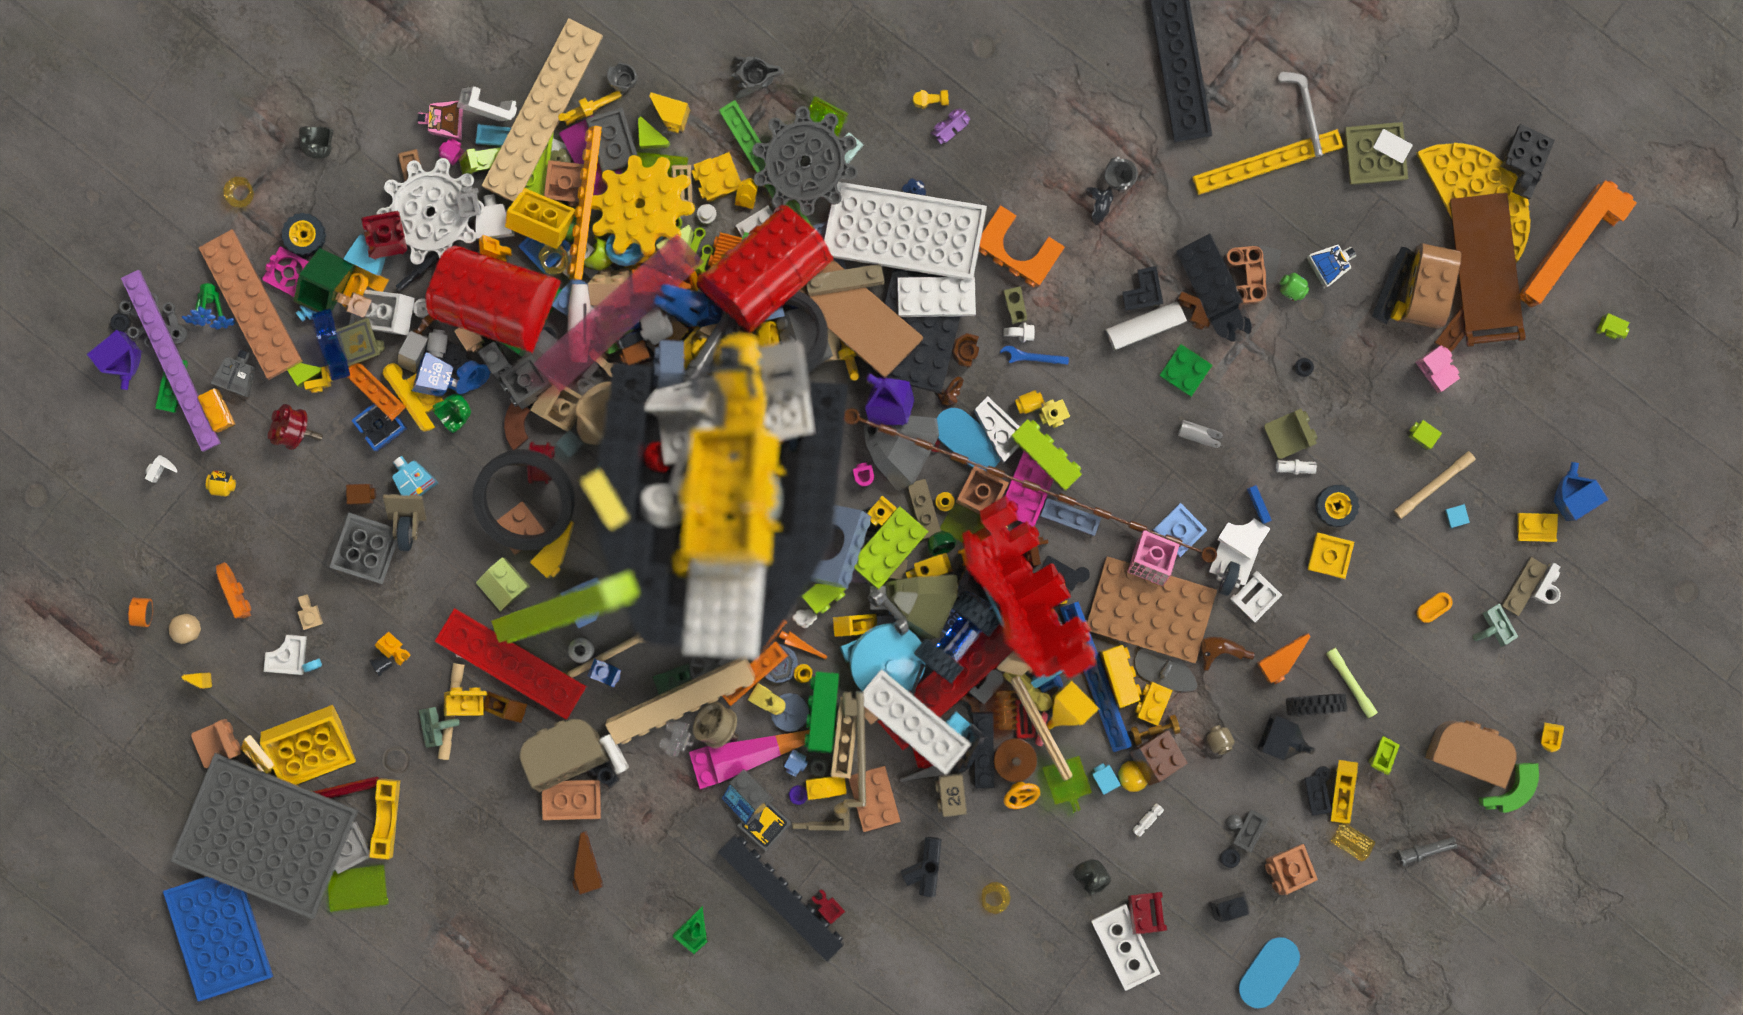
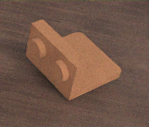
(216, 739)

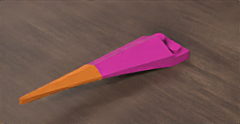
(725, 762)

